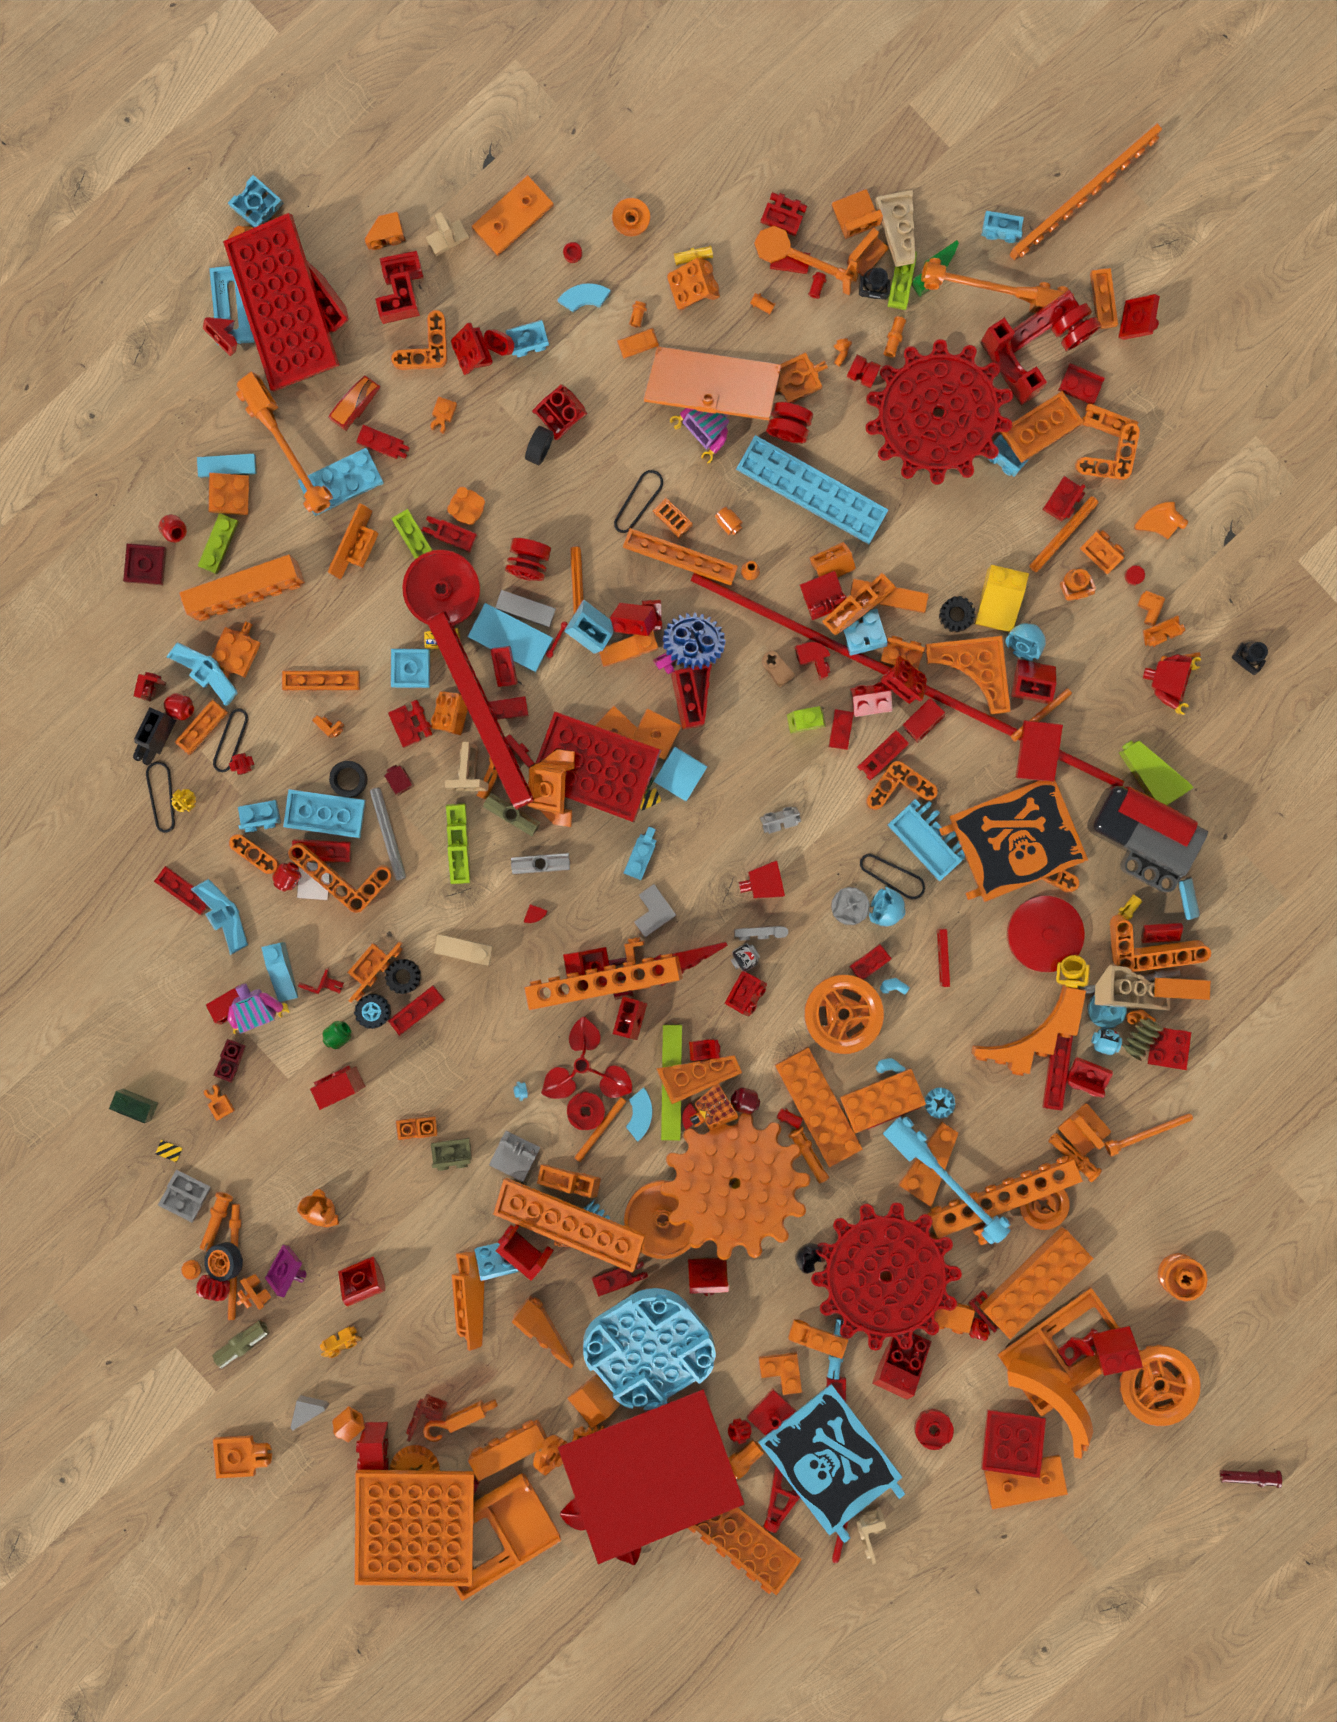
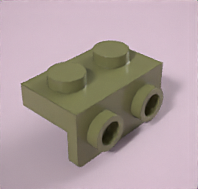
(451, 1153)

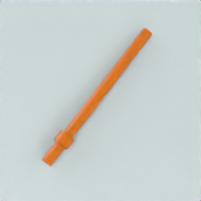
(234, 1224)

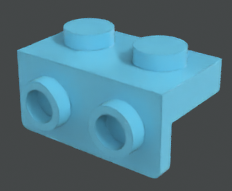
(1002, 227)
(528, 338)
(1006, 457)

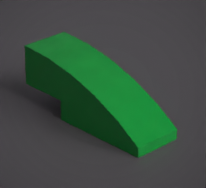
(946, 256)

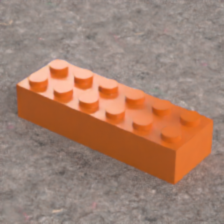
(242, 588)
(1036, 1282)

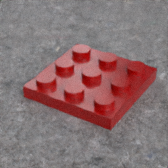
(1013, 1443)

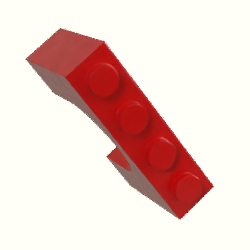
(998, 347)

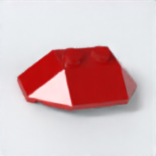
(332, 306)

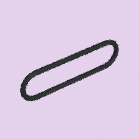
(223, 736)

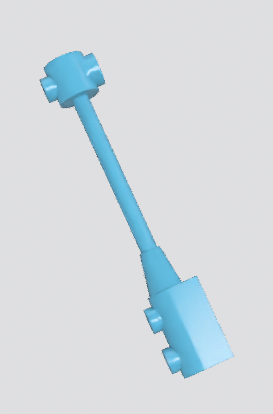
(914, 1145)

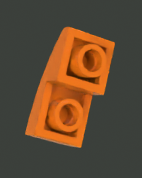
(416, 1128)

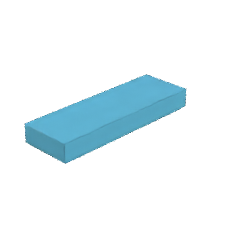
(229, 464)

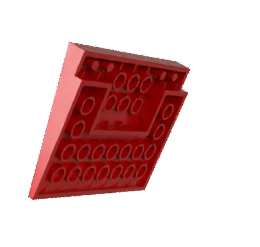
(650, 1476)

